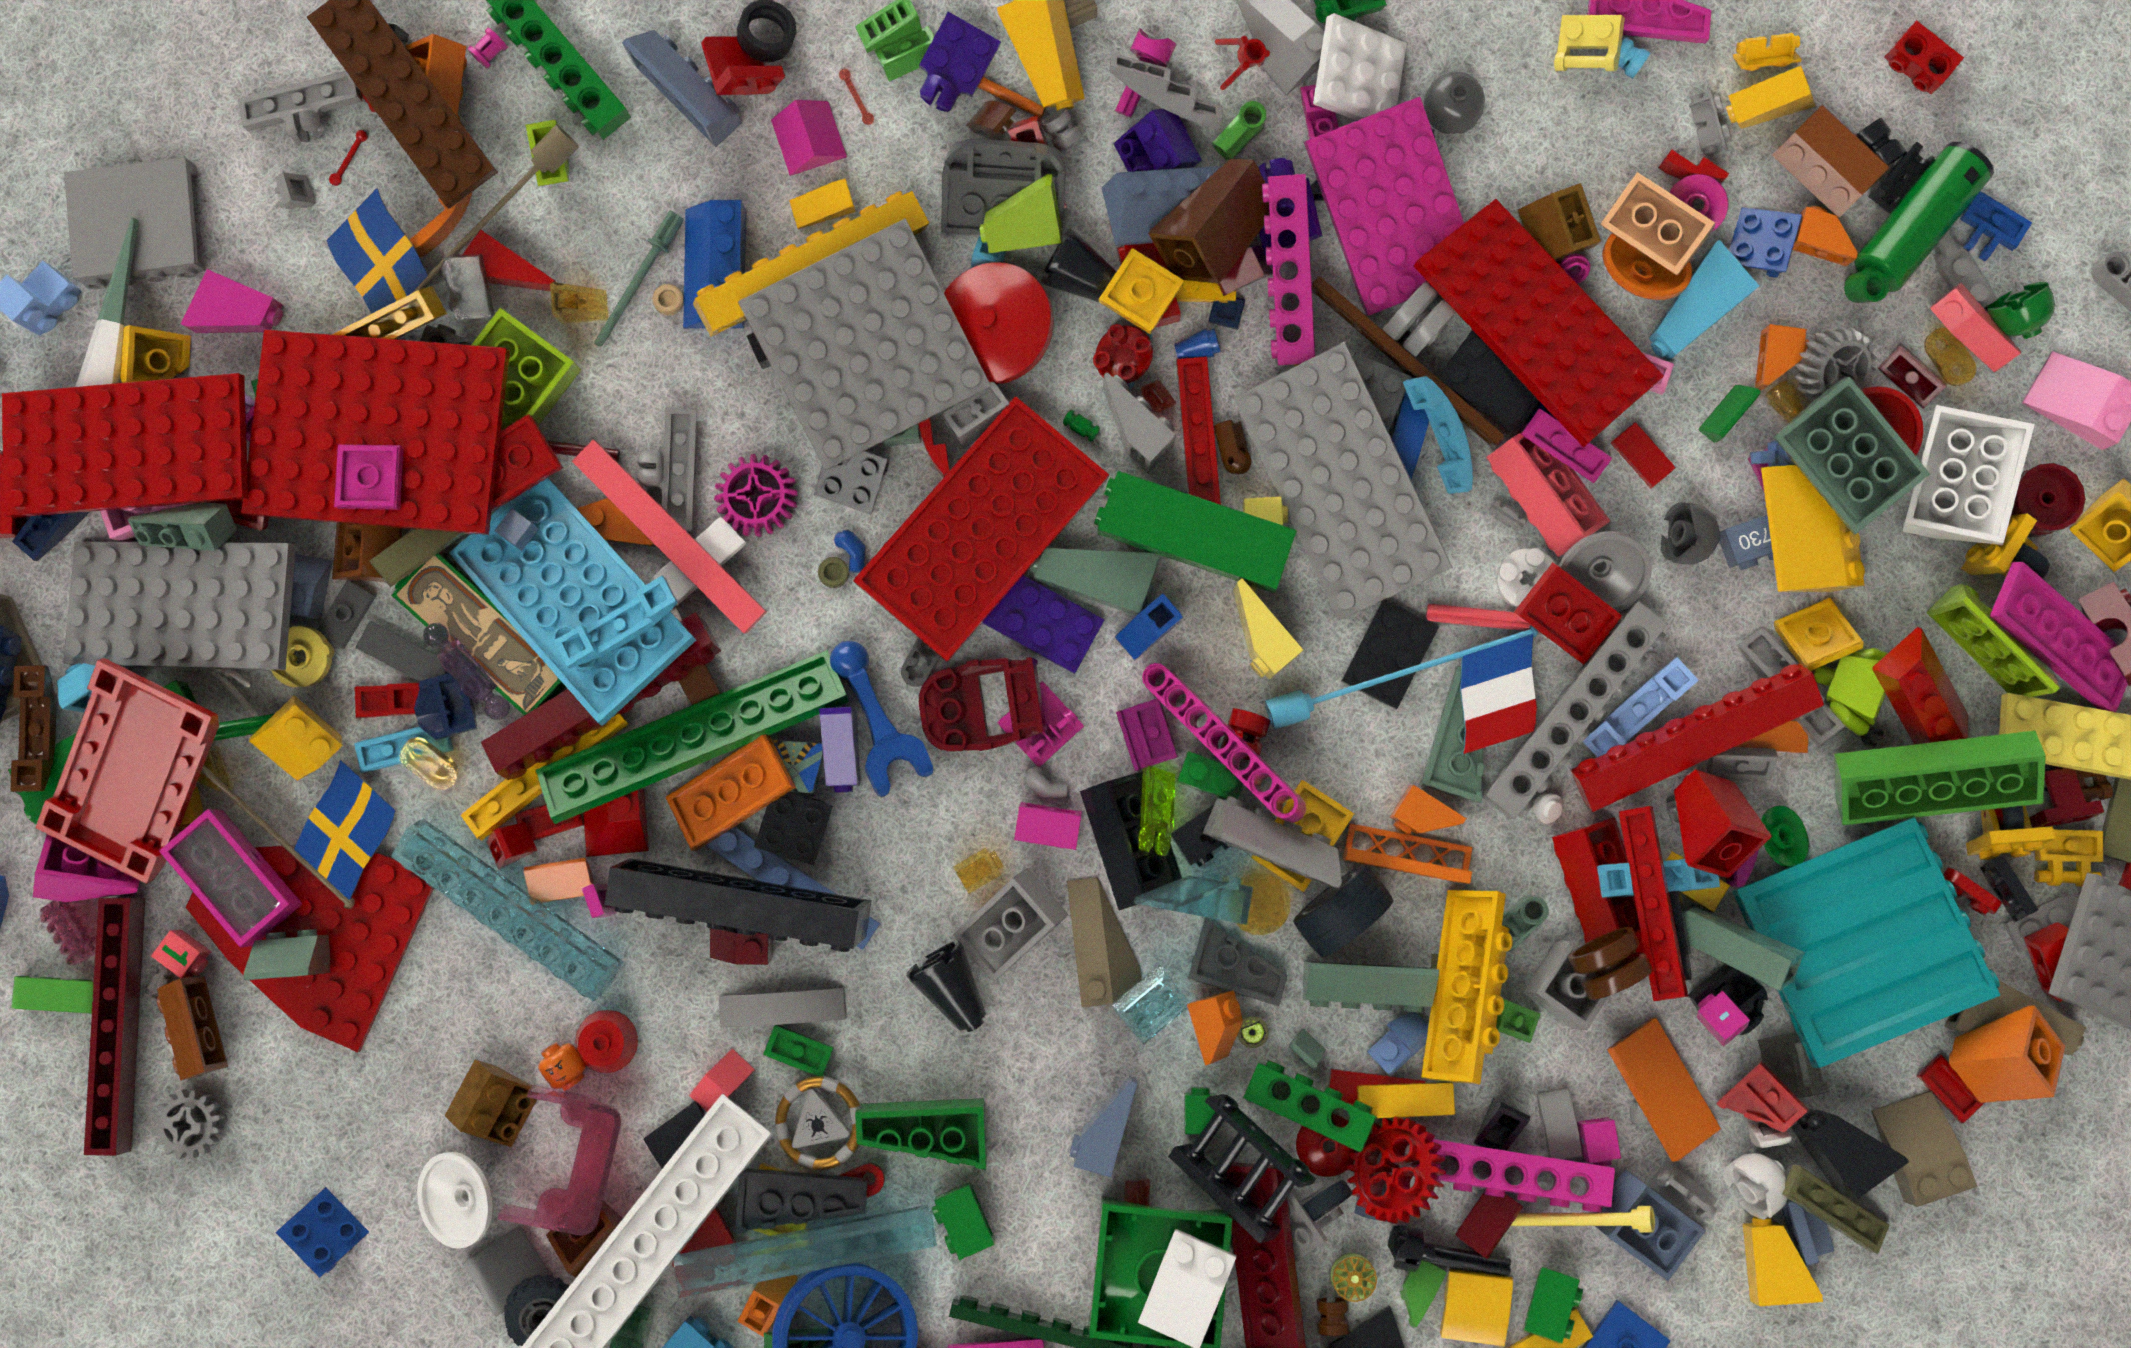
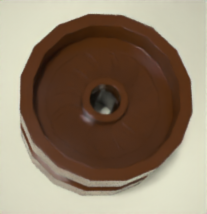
(1610, 963)

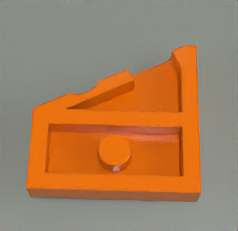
(613, 523)

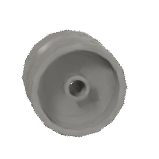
(1420, 320)

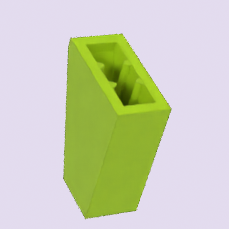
(1024, 219)

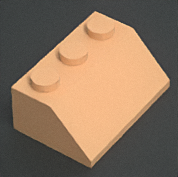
(1658, 224)

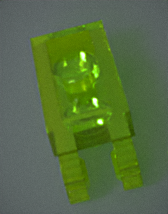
(1157, 809)

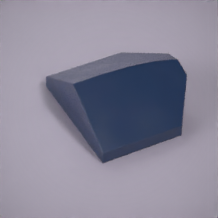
(444, 708)

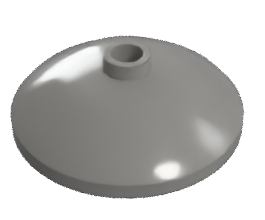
(1622, 574)

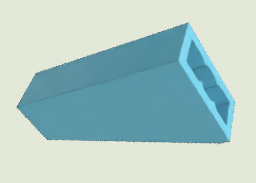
(1713, 291)

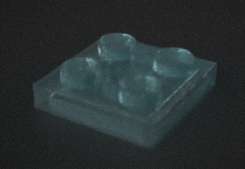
(1151, 1004)

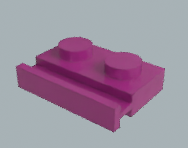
(1147, 734)

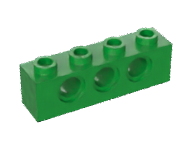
(1262, 1093)

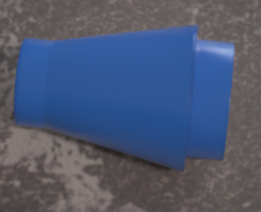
(1198, 345)

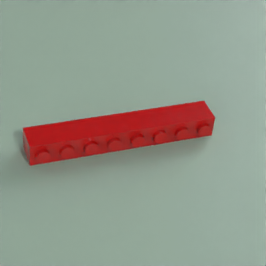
(1697, 736)

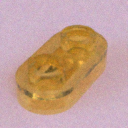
(1952, 355)
(427, 764)

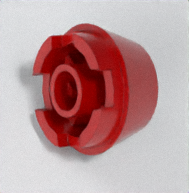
(606, 1041)

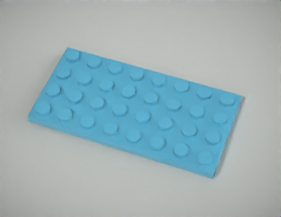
(564, 581)

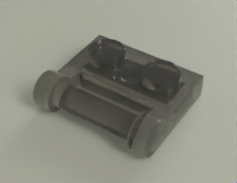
(1782, 1059)

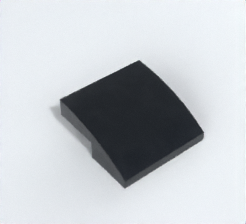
(671, 1135)

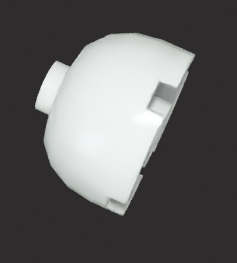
(1761, 1185)

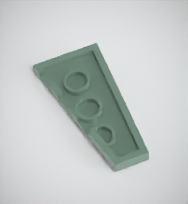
(1446, 766)

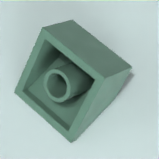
(288, 956)

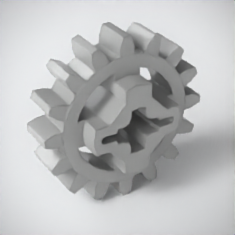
(177, 1134)

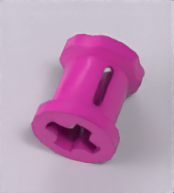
(487, 48)

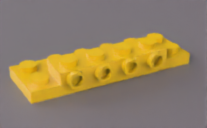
(1467, 986)

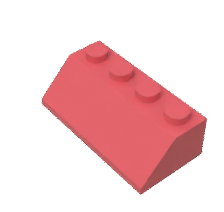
(1548, 493)

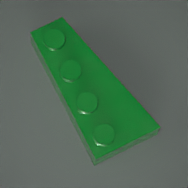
(931, 1128)

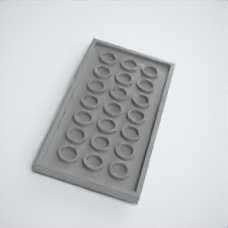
(1342, 481)
(180, 605)

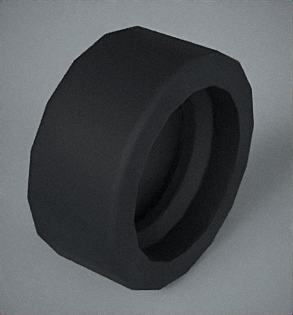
(767, 10)

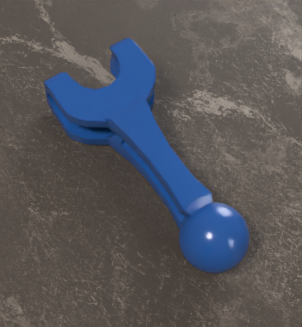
(851, 663)

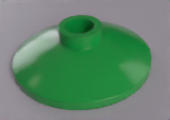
(1789, 836)

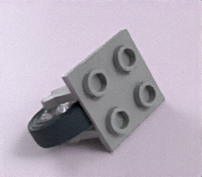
(1323, 1202)

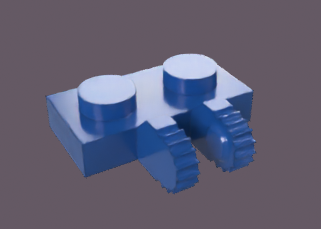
(1994, 221)

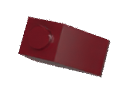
(740, 949)

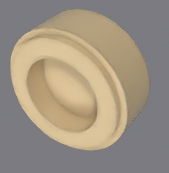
(668, 299)

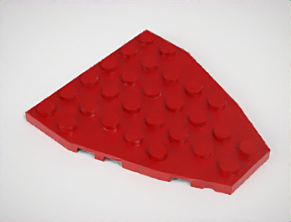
(363, 944)

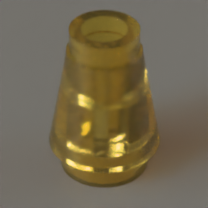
(1785, 400)

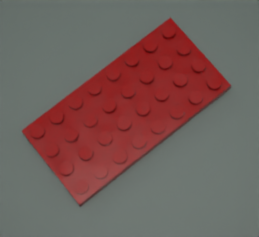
(1538, 322)
(124, 445)
(981, 529)

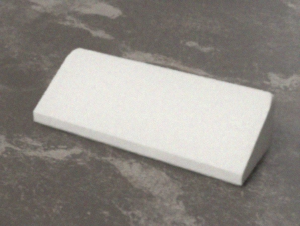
(719, 541)

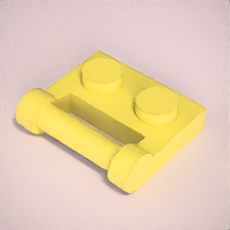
(1589, 33)

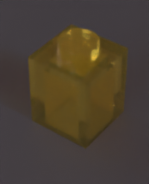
(979, 869)

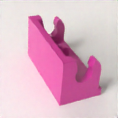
(1048, 825)

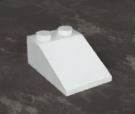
(1187, 1289)

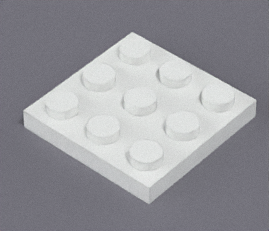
(1358, 69)

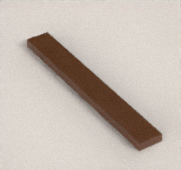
(1403, 359)

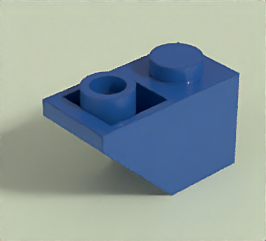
(1149, 626)

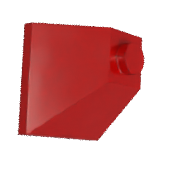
(617, 826)

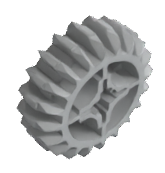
(1832, 357)

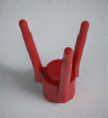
(1249, 54)

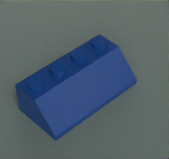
(712, 250)

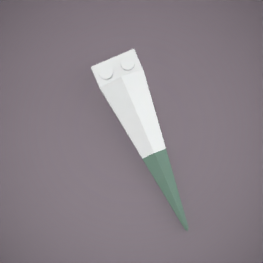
(105, 349)

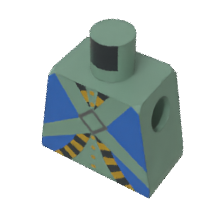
(803, 764)

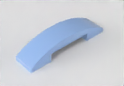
(1641, 707)

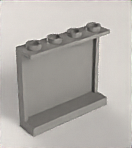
(106, 200)

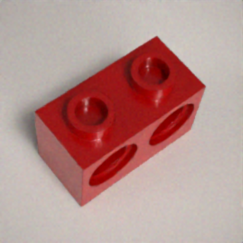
(1928, 51)

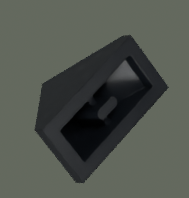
(1500, 1126)

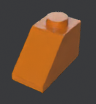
(1824, 237)
(1778, 352)
(1423, 813)
(1216, 1024)
(764, 1303)

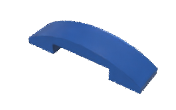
(1409, 433)

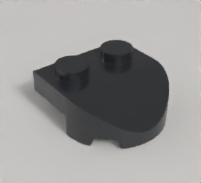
(1740, 988)

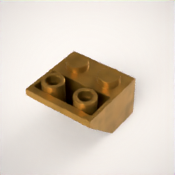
(1561, 222)
(491, 1104)

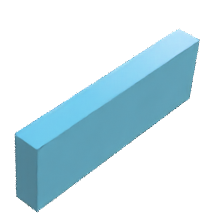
(385, 750)

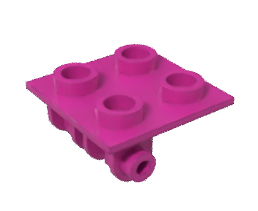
(1061, 725)

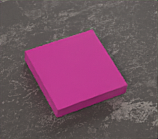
(369, 477)

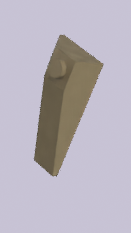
(1101, 949)

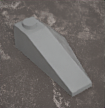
(1289, 36)

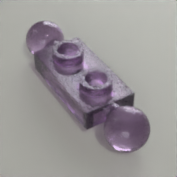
(466, 671)

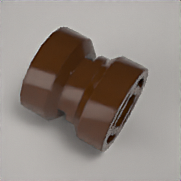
(1332, 1317)

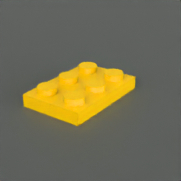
(1321, 816)

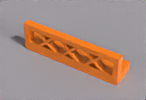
(1406, 865)

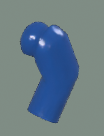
(854, 547)

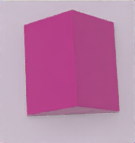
(807, 135)

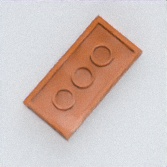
(730, 792)
(1664, 1089)

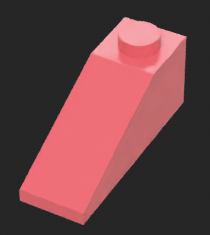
(1975, 327)

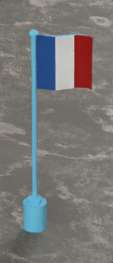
(1493, 689)

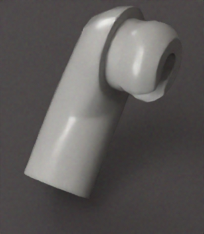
(1042, 787)

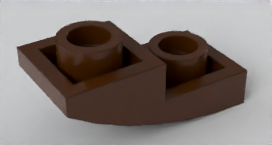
(992, 118)

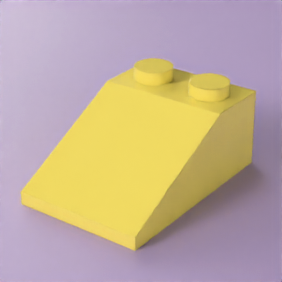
(1266, 638)

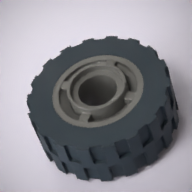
(528, 1298)

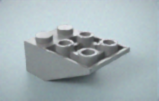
(1141, 432)

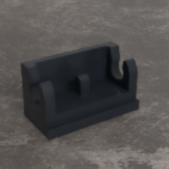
(1900, 178)

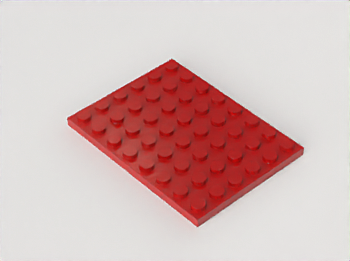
(377, 391)

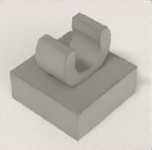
(294, 191)

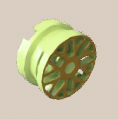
(1353, 1277)

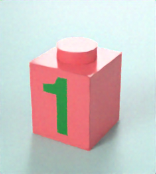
(182, 954)

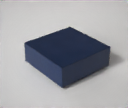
(1227, 313)

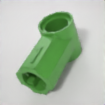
(1239, 132)

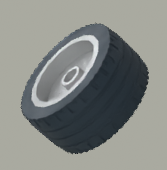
(1345, 912)

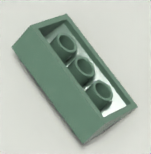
(1369, 984)

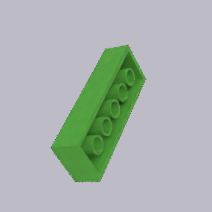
(1940, 778)

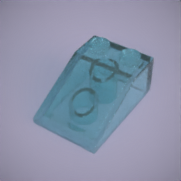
(1203, 897)

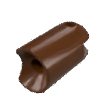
(1233, 447)

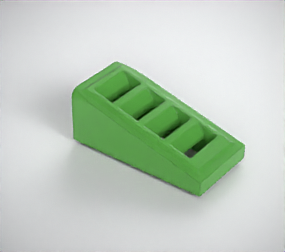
(892, 33)

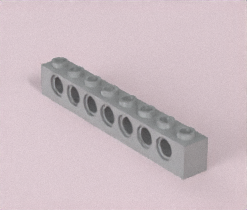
(1649, 630)

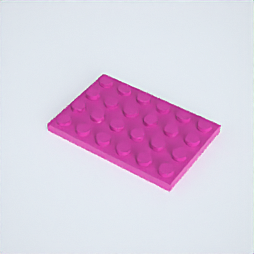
(1385, 199)

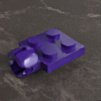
(956, 61)
(1286, 206)

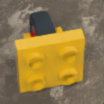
(1996, 558)
(2008, 832)

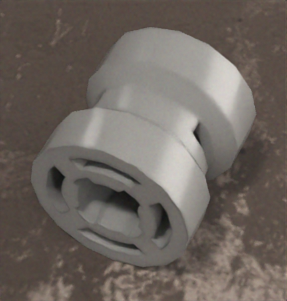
(1061, 129)

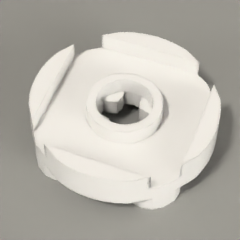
(1511, 571)

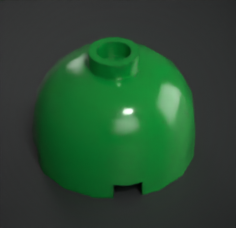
(2025, 310)

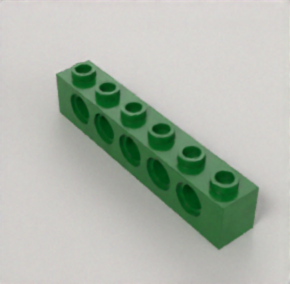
(602, 119)

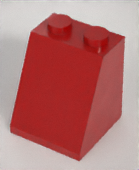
(1717, 824)

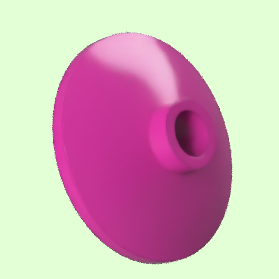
(1708, 190)

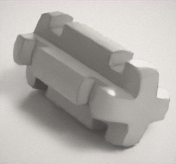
(1507, 515)
(157, 980)

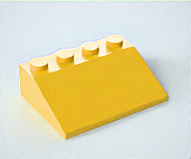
(1807, 537)

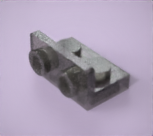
(467, 286)

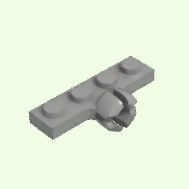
(299, 105)
(674, 465)

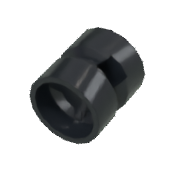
(1877, 139)

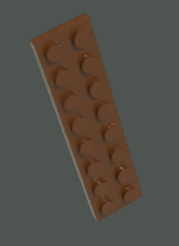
(403, 97)

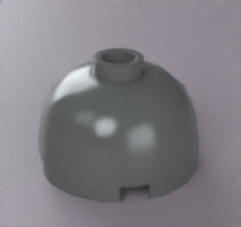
(1454, 103)
(1691, 529)

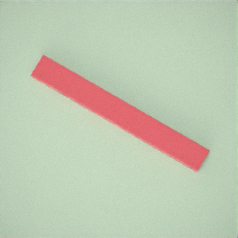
(669, 536)

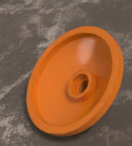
(1640, 273)

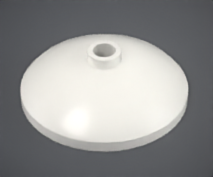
(455, 1200)

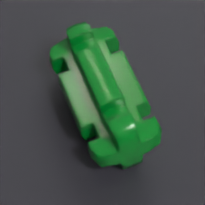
(1081, 425)

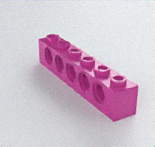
(1294, 188)
(1598, 1178)

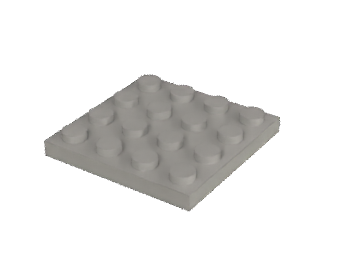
(2097, 952)

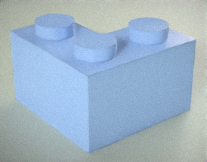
(38, 298)

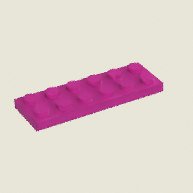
(2059, 636)

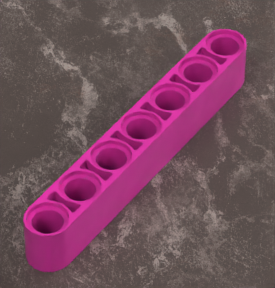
(1235, 749)

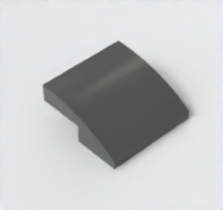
(503, 1267)

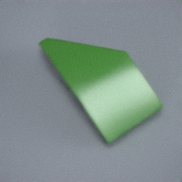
(1420, 1290)

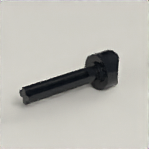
(1413, 1250)

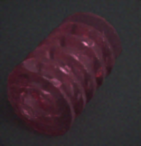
(69, 930)

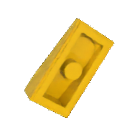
(822, 204)

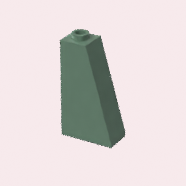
(1101, 576)
(1743, 948)

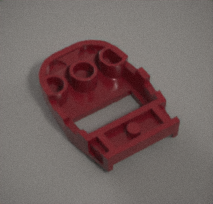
(955, 711)

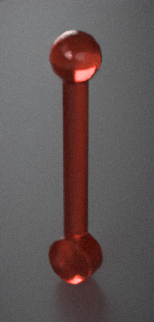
(867, 118)

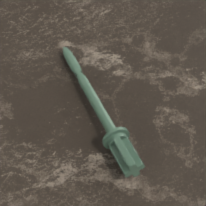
(660, 242)

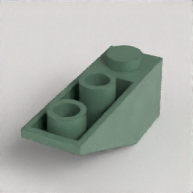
(186, 527)

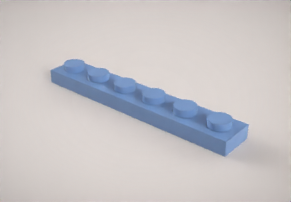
(770, 867)

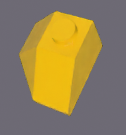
(152, 354)

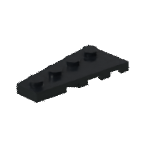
(785, 1197)

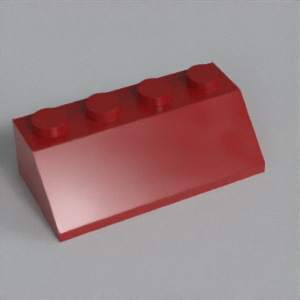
(1922, 691)
(1579, 856)

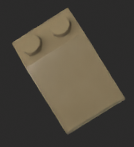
(1935, 1157)

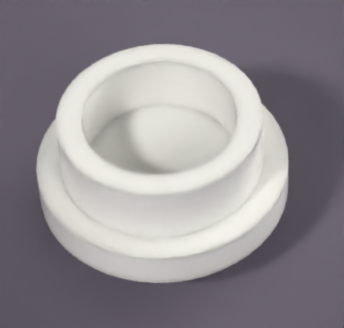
(1548, 807)

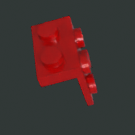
(737, 72)

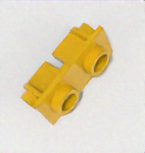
(1754, 54)

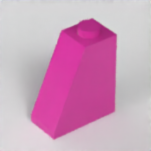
(230, 307)

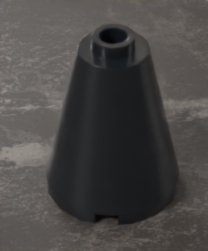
(1078, 269)
(950, 986)

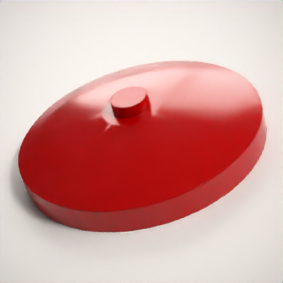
(1003, 318)

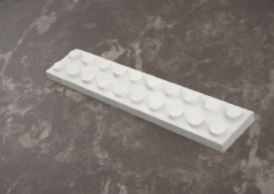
(654, 1230)

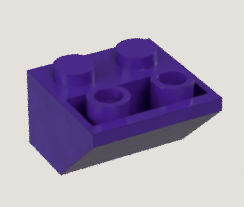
(1157, 144)

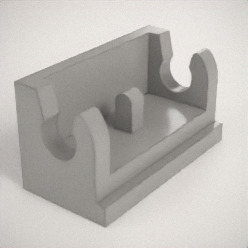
(975, 414)

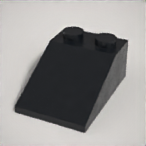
(1489, 384)

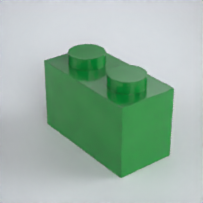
(1209, 777)
(963, 1221)
(1552, 1306)

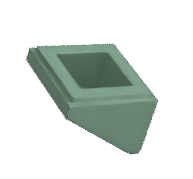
(1307, 1048)

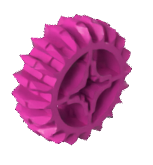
(754, 469)

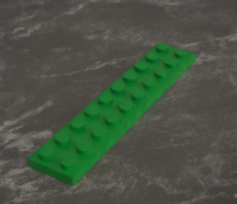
(690, 737)

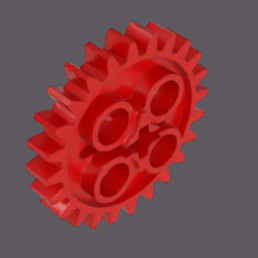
(1399, 1199)

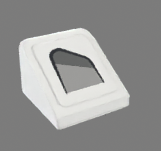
(1765, 1136)

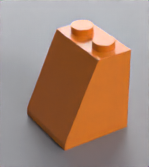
(2010, 1058)

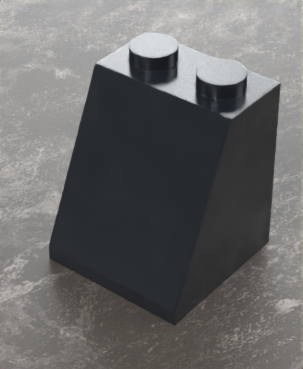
(1846, 1154)

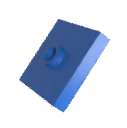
(1625, 1330)

